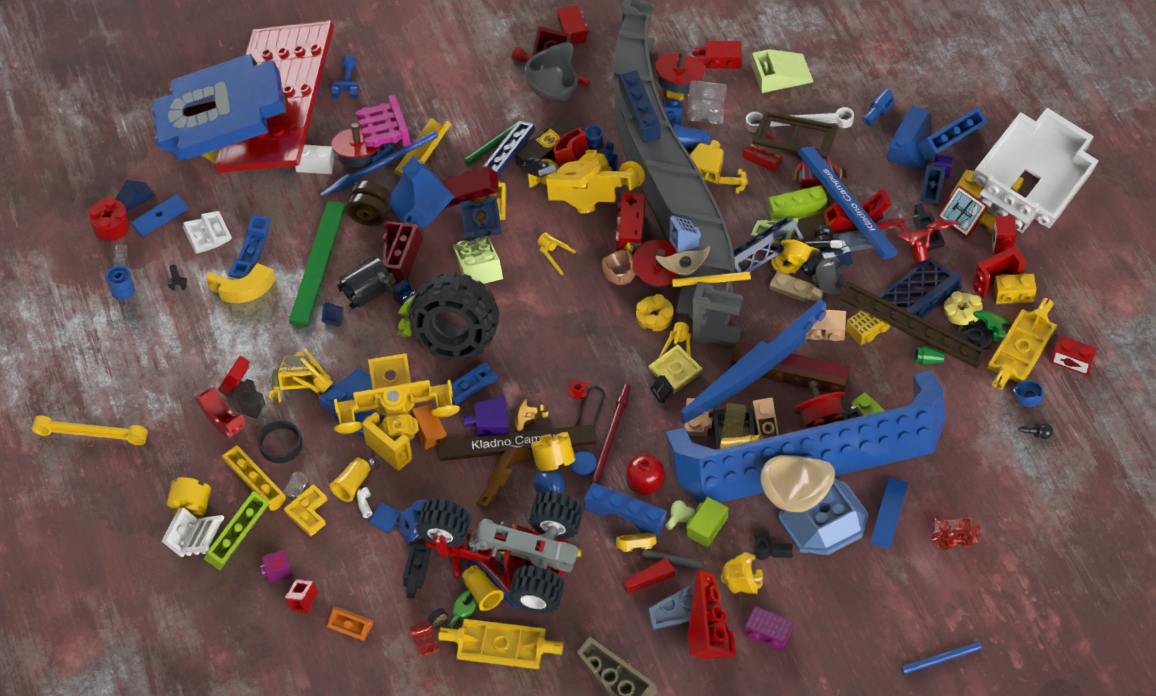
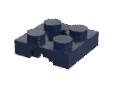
(491, 224)

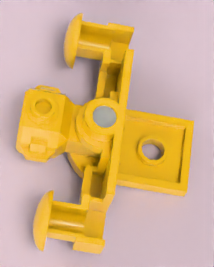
(394, 399)

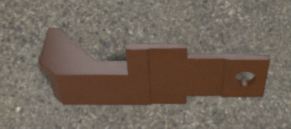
(503, 472)

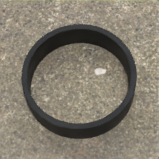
(280, 425)

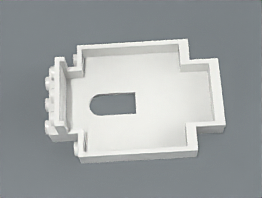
(1048, 150)

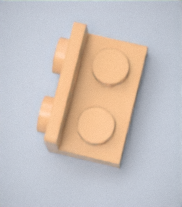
(699, 425)

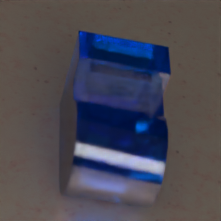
(403, 292)

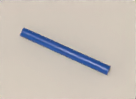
(941, 658)

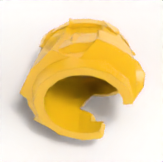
(739, 577)

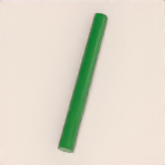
(488, 146)

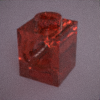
(424, 638)

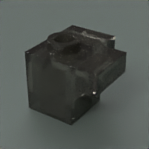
(247, 399)

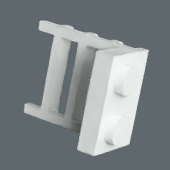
(190, 534)

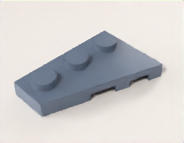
(673, 610)

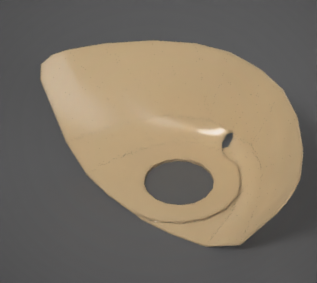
(672, 262)

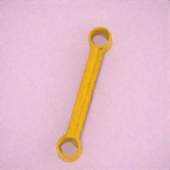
(135, 434)

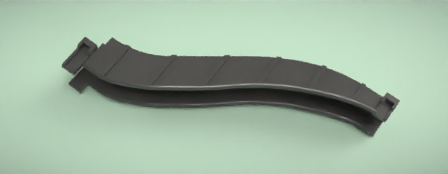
(676, 188)

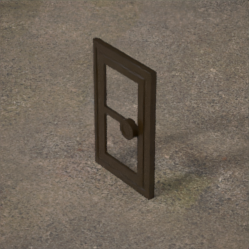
(793, 143)

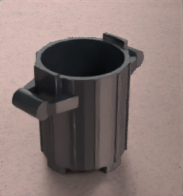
(366, 282)

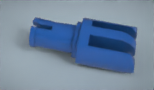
(879, 106)

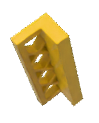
(425, 150)

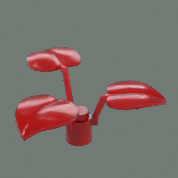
(917, 246)

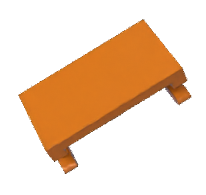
(429, 426)

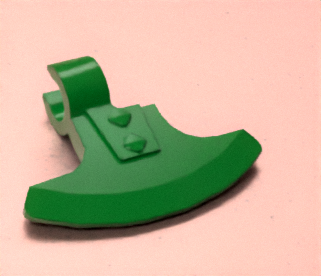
(993, 322)

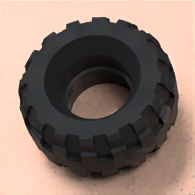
(460, 296)

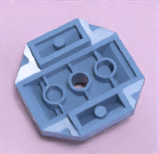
(829, 531)

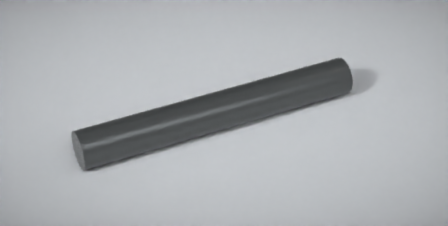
(673, 559)

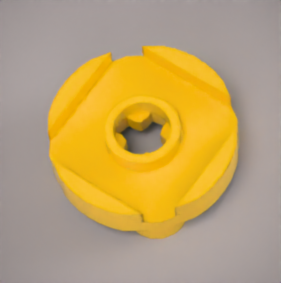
(654, 303)

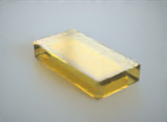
(733, 420)

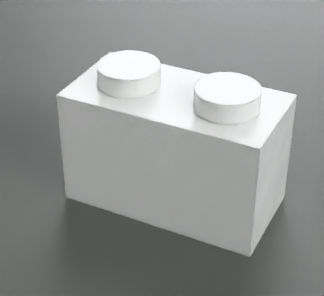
(316, 160)

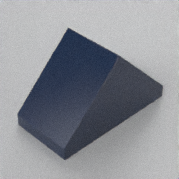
(932, 184)
(134, 193)

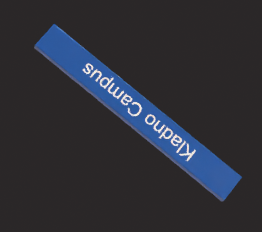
(847, 202)

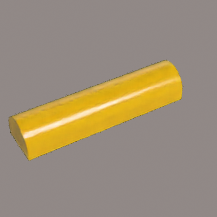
(254, 477)

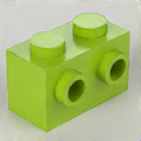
(707, 521)

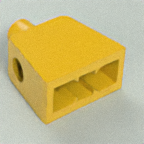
(709, 160)

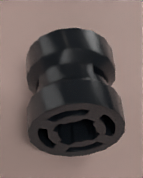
(823, 233)

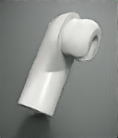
(363, 505)

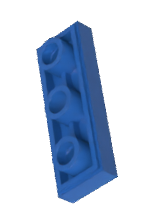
(159, 215)

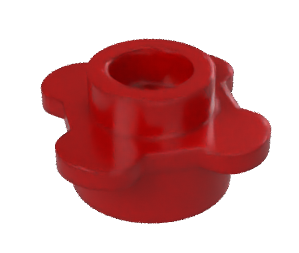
(577, 394)

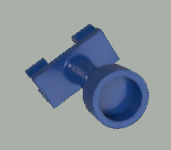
(348, 63)

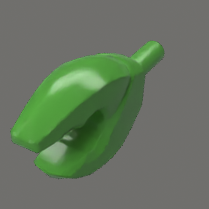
(460, 610)

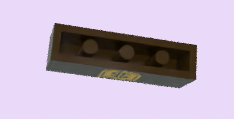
(543, 145)

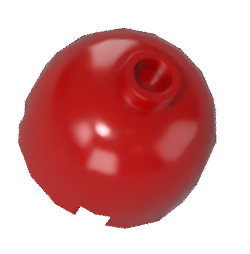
(645, 474)

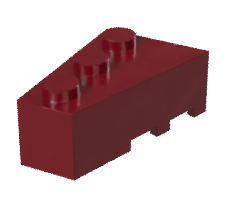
(400, 248)

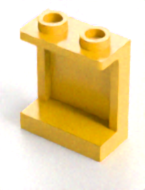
(396, 452)

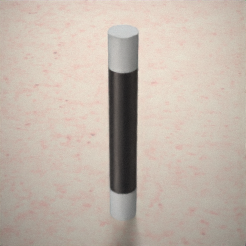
(824, 244)

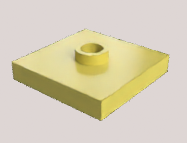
(677, 368)

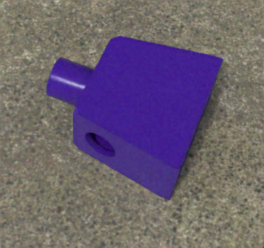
(489, 417)

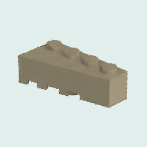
(613, 673)

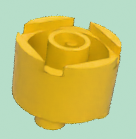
(553, 451)
(189, 495)

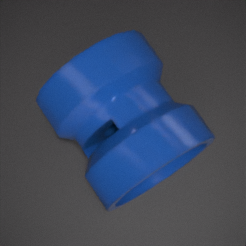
(594, 137)

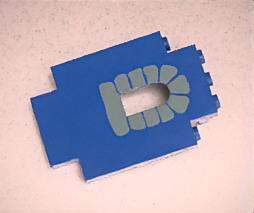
(243, 98)

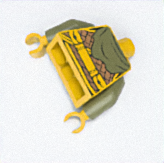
(291, 367)

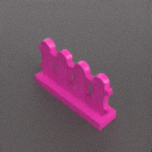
(383, 124)

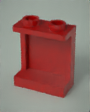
(1007, 262)

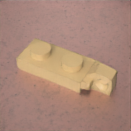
(795, 287)

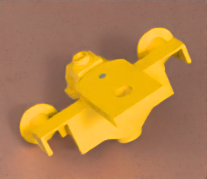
(589, 181)

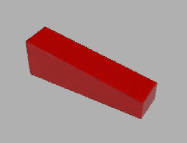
(654, 574)

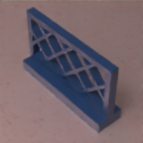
(930, 299)

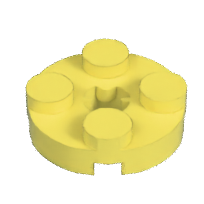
(962, 300)

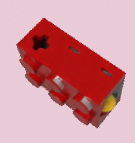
(630, 222)

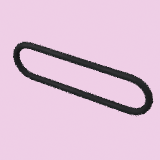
(584, 401)

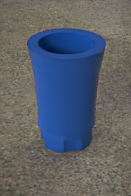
(691, 137)

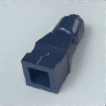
(842, 253)

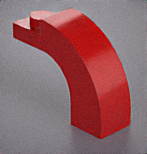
(873, 207)
(219, 413)

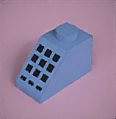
(683, 234)

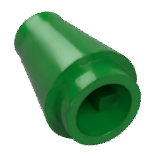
(928, 356)

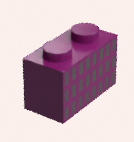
(768, 628)

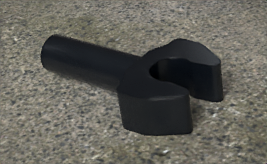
(176, 279)

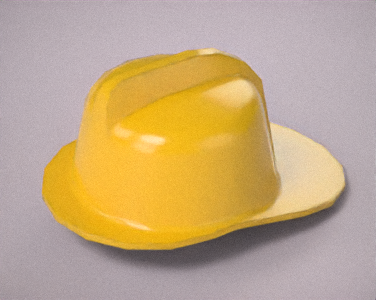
(797, 252)

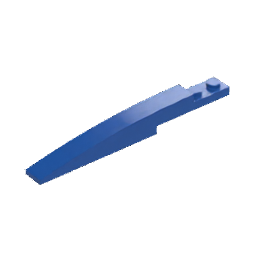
(755, 363)

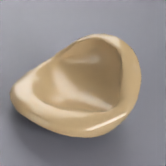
(796, 481)

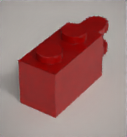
(719, 54)

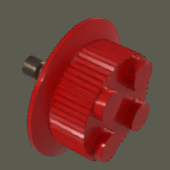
(821, 408)

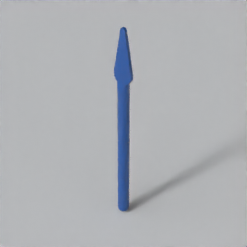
(349, 179)

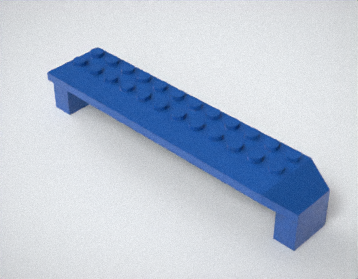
(845, 444)

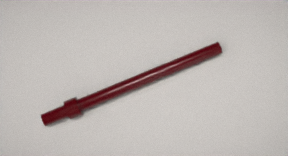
(621, 404)

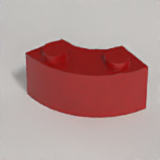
(571, 147)

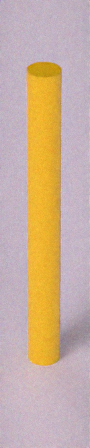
(711, 279)

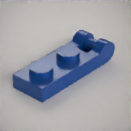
(472, 382)

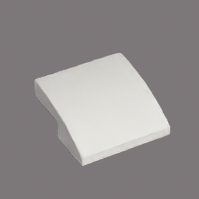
(207, 232)

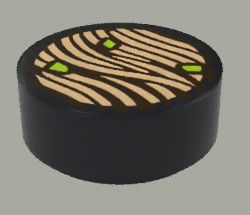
(438, 617)

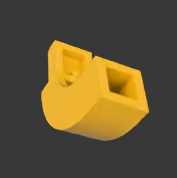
(242, 289)

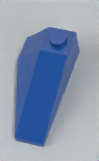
(909, 134)

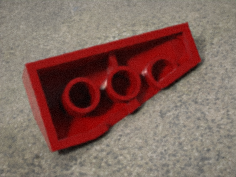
(707, 626)

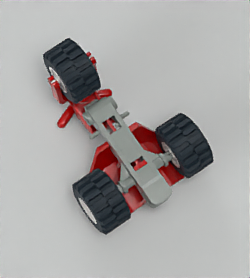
(530, 559)

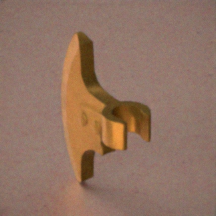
(525, 414)

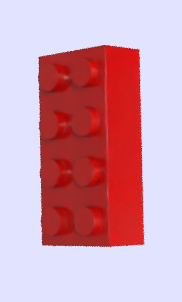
(234, 376)

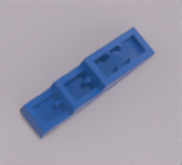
(889, 513)

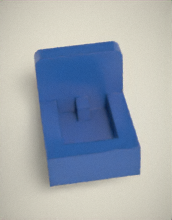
(673, 110)

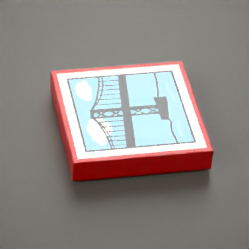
(964, 208)

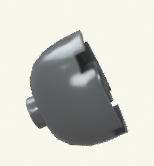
(829, 276)

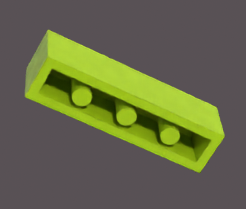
(236, 530)

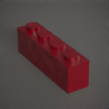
(472, 185)

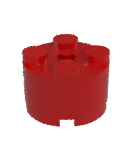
(109, 219)

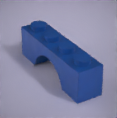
(643, 515)

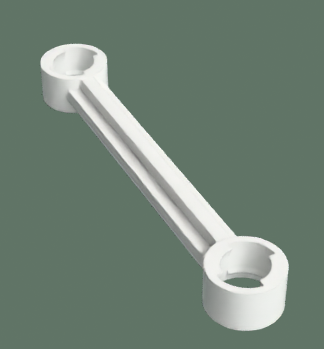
(827, 118)

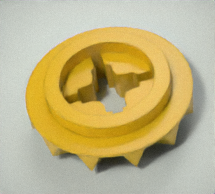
(777, 263)

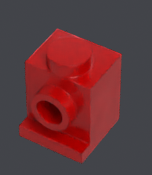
(301, 596)

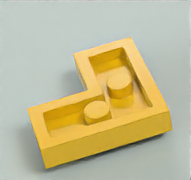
(303, 510)

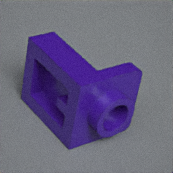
(943, 161)

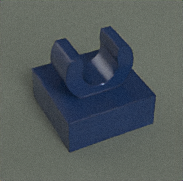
(332, 314)

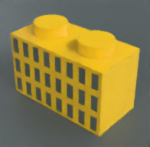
(865, 327)

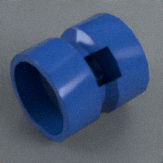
(120, 282)

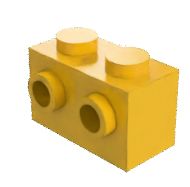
(1014, 288)

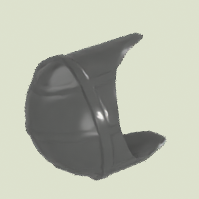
(551, 73)

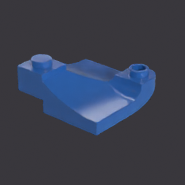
(419, 194)
(343, 391)

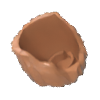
(619, 267)

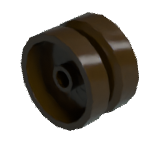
(368, 203)

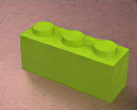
(798, 203)

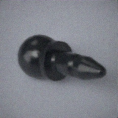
(1043, 431)

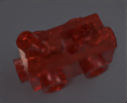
(955, 532)

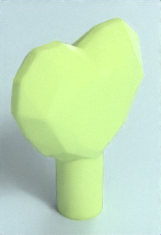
(679, 513)

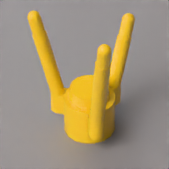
(548, 243)
(679, 334)
(322, 380)

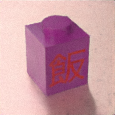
(276, 566)

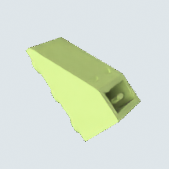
(779, 69)
(478, 259)

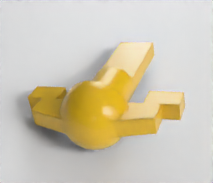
(743, 181)

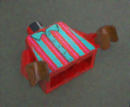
(808, 178)

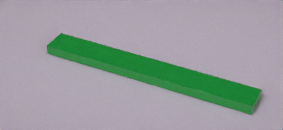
(317, 264)

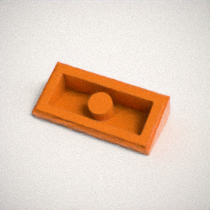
(349, 623)

